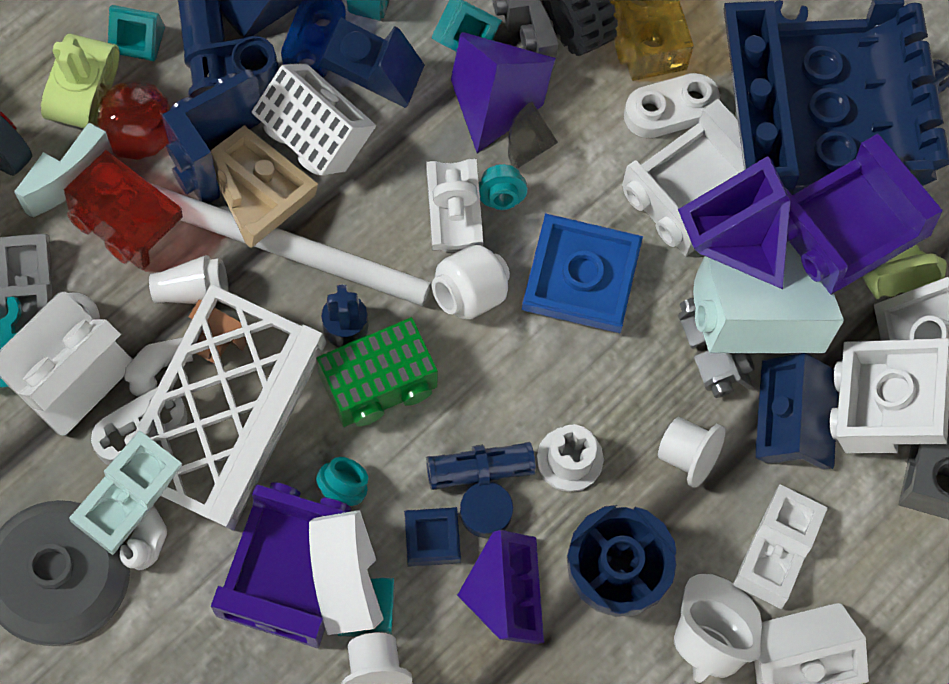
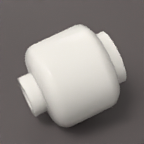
(471, 282)

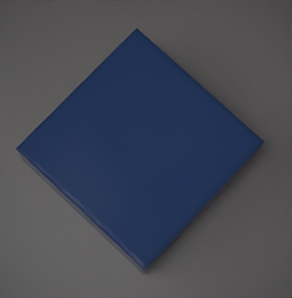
(432, 536)

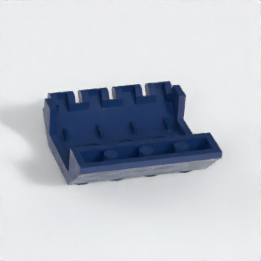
(828, 85)

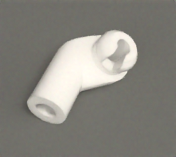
(148, 363)
(145, 542)

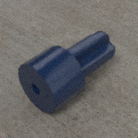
(344, 317)

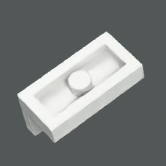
(812, 649)

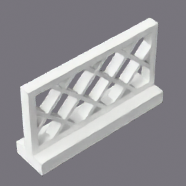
(267, 416)

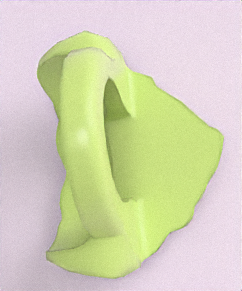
(905, 273)

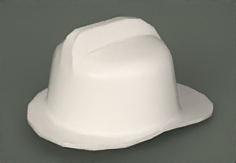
(717, 627)

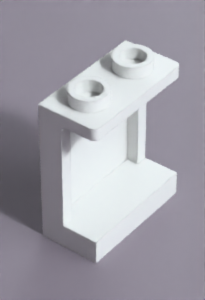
(685, 171)

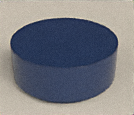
(486, 509)

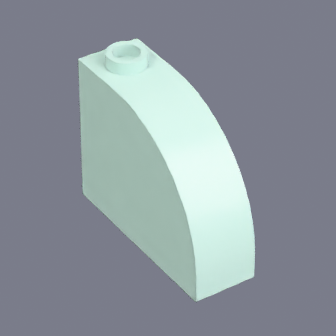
(756, 317)

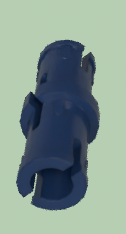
(480, 465)

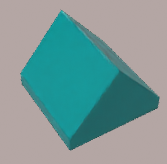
(135, 32)

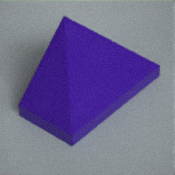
(506, 588)

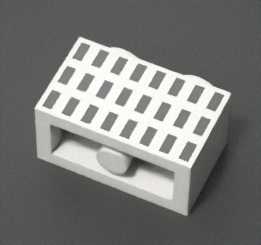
(313, 119)

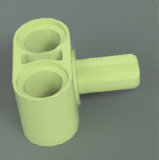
(78, 80)

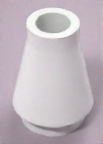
(188, 281)

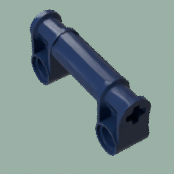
(209, 52)

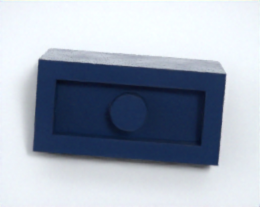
(796, 411)

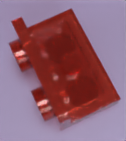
(120, 209)

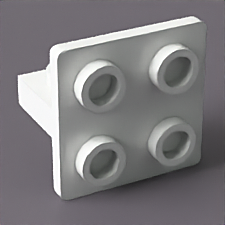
(63, 362)

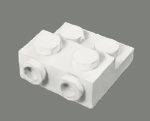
(891, 395)

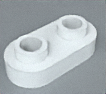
(674, 104)

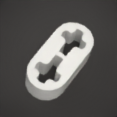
(127, 419)

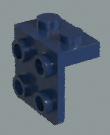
(204, 122)

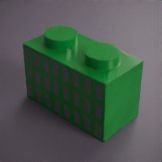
(378, 373)

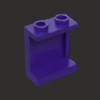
(859, 216)
(272, 572)

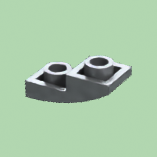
(532, 22)

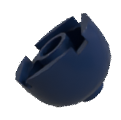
(621, 560)

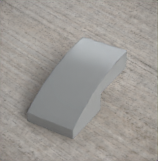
(25, 274)

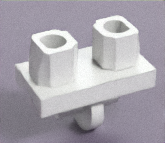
(454, 205)

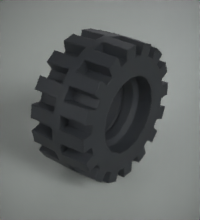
(583, 23)

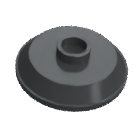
(56, 577)

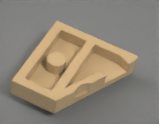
(259, 184)

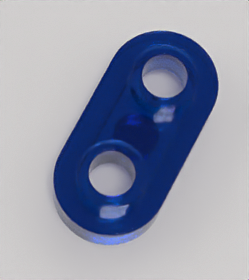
(308, 39)

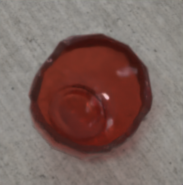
(134, 119)

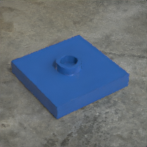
(582, 273)

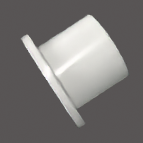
(691, 448)
(570, 458)
(375, 661)

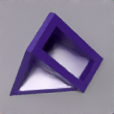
(495, 84)
(743, 223)

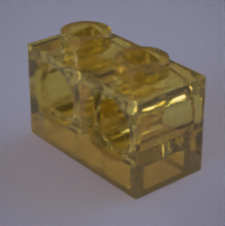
(656, 22)

